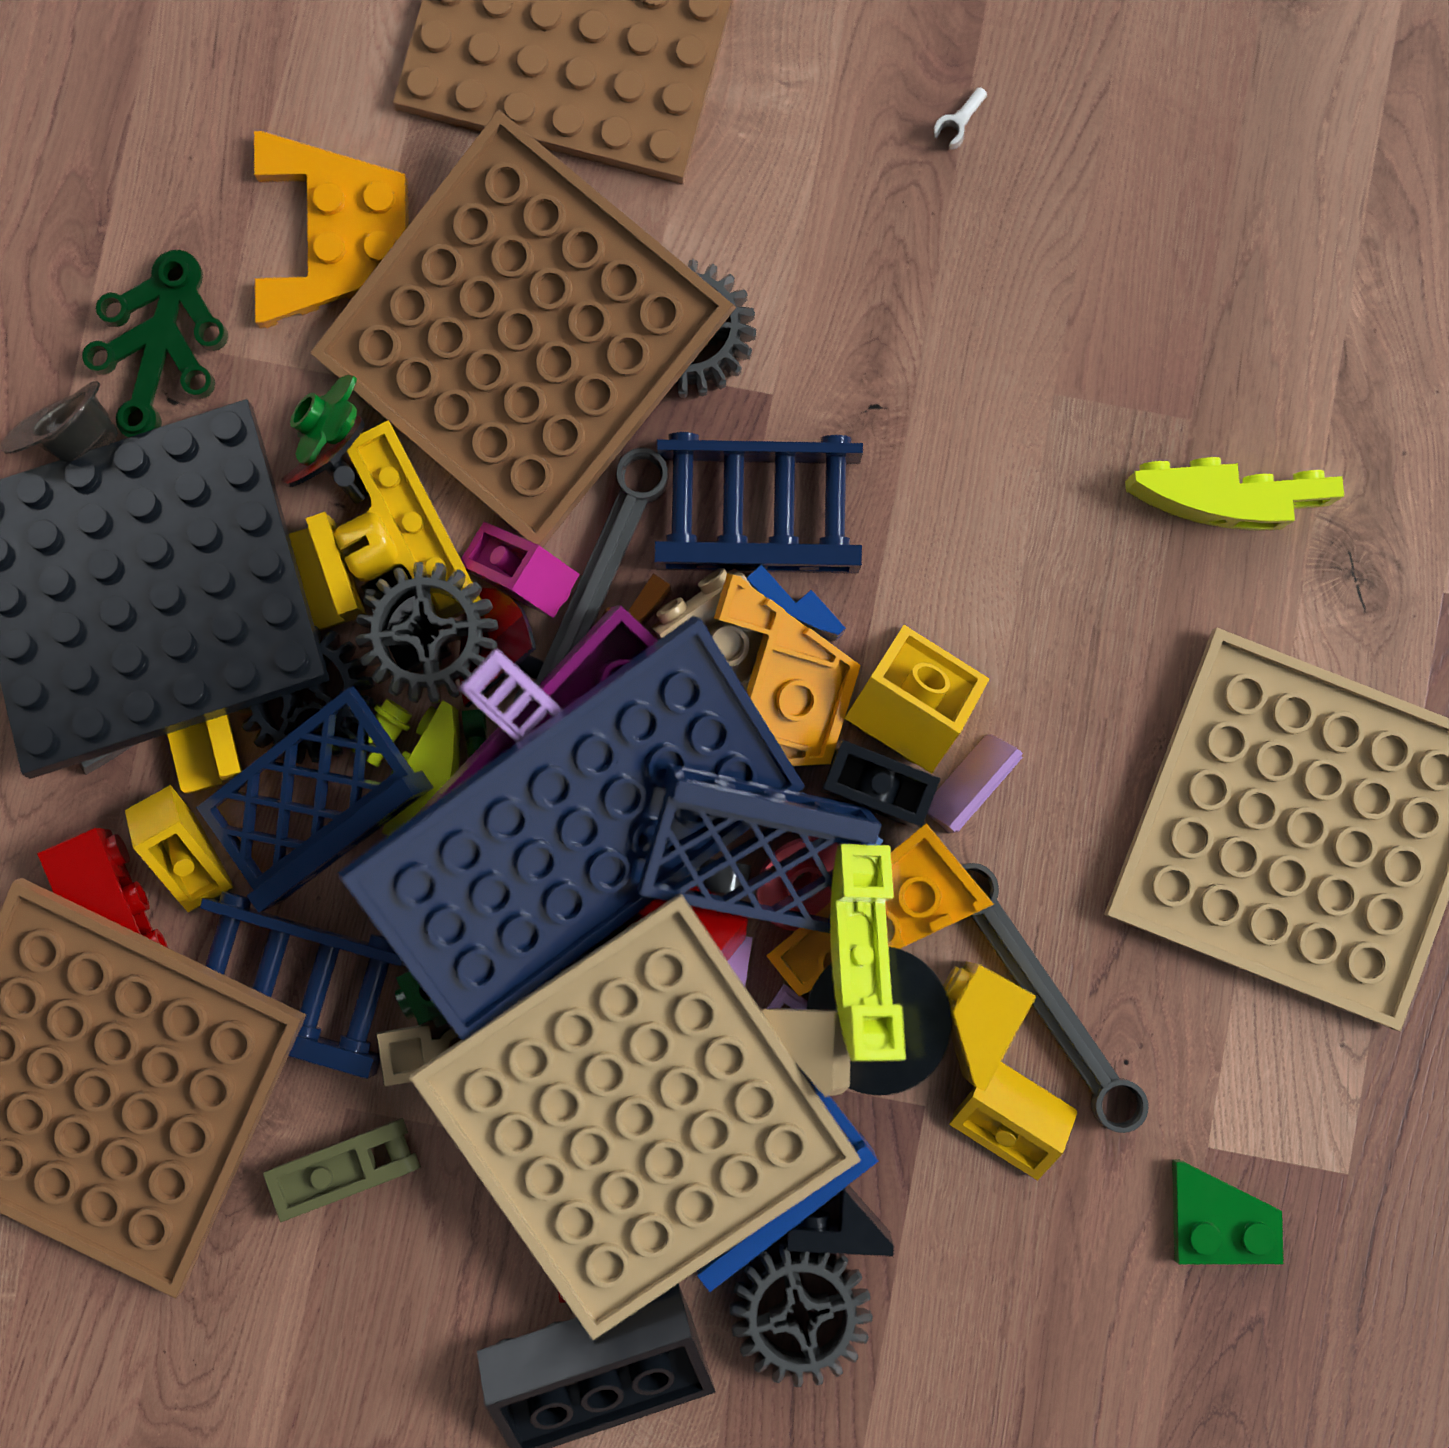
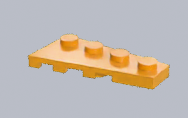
(928, 896)

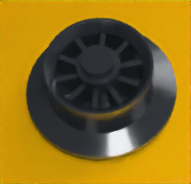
(925, 1025)

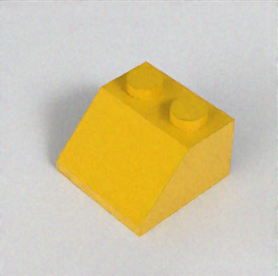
(917, 699)
(984, 1019)

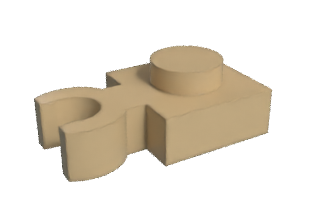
(409, 1049)

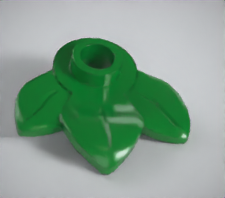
(324, 419)

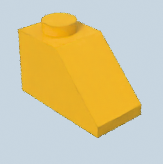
(176, 848)

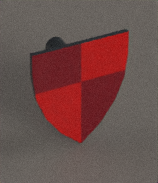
(331, 461)
(512, 636)

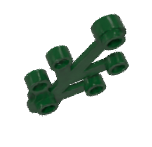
(158, 336)

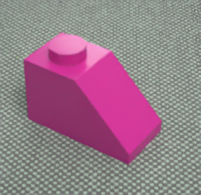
(520, 569)

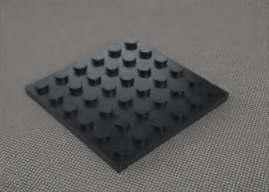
(147, 591)

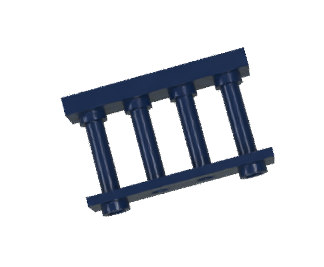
(783, 549)
(352, 1050)

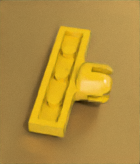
(401, 519)

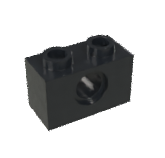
(880, 785)

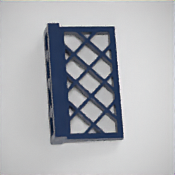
(757, 805)
(338, 836)

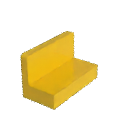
(324, 574)
(205, 755)
(1017, 1121)

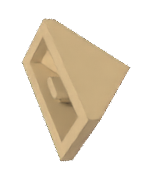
(815, 1045)

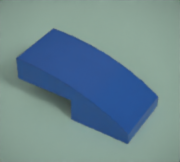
(807, 610)

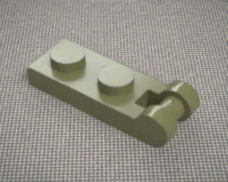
(339, 1171)

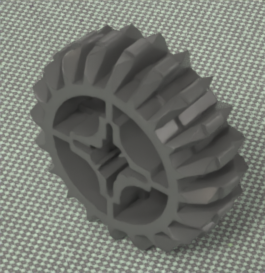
(734, 333)
(404, 633)
(776, 1319)

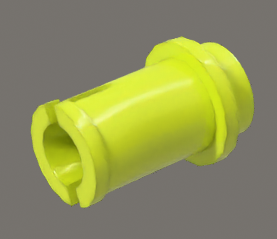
(393, 720)

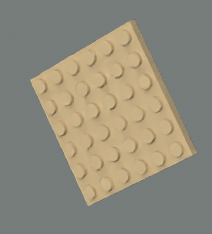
(1296, 831)
(635, 1116)

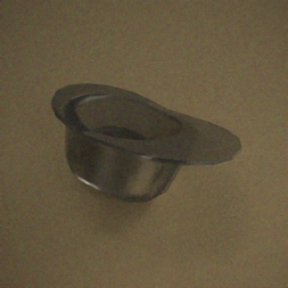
(66, 427)

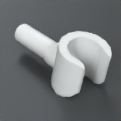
(961, 117)

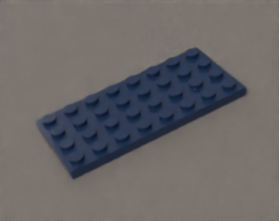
(555, 832)

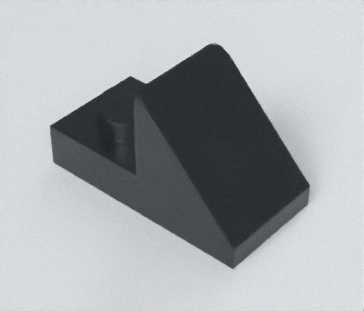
(855, 1232)

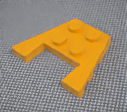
(351, 224)
(797, 677)

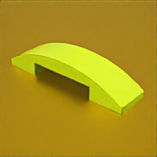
(861, 954)

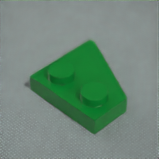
(1221, 1222)

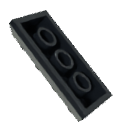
(567, 1386)

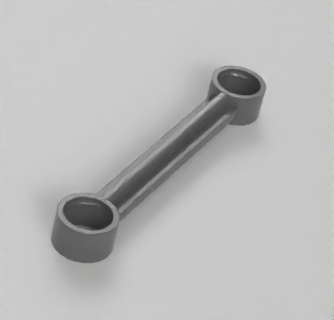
(604, 560)
(1054, 1008)

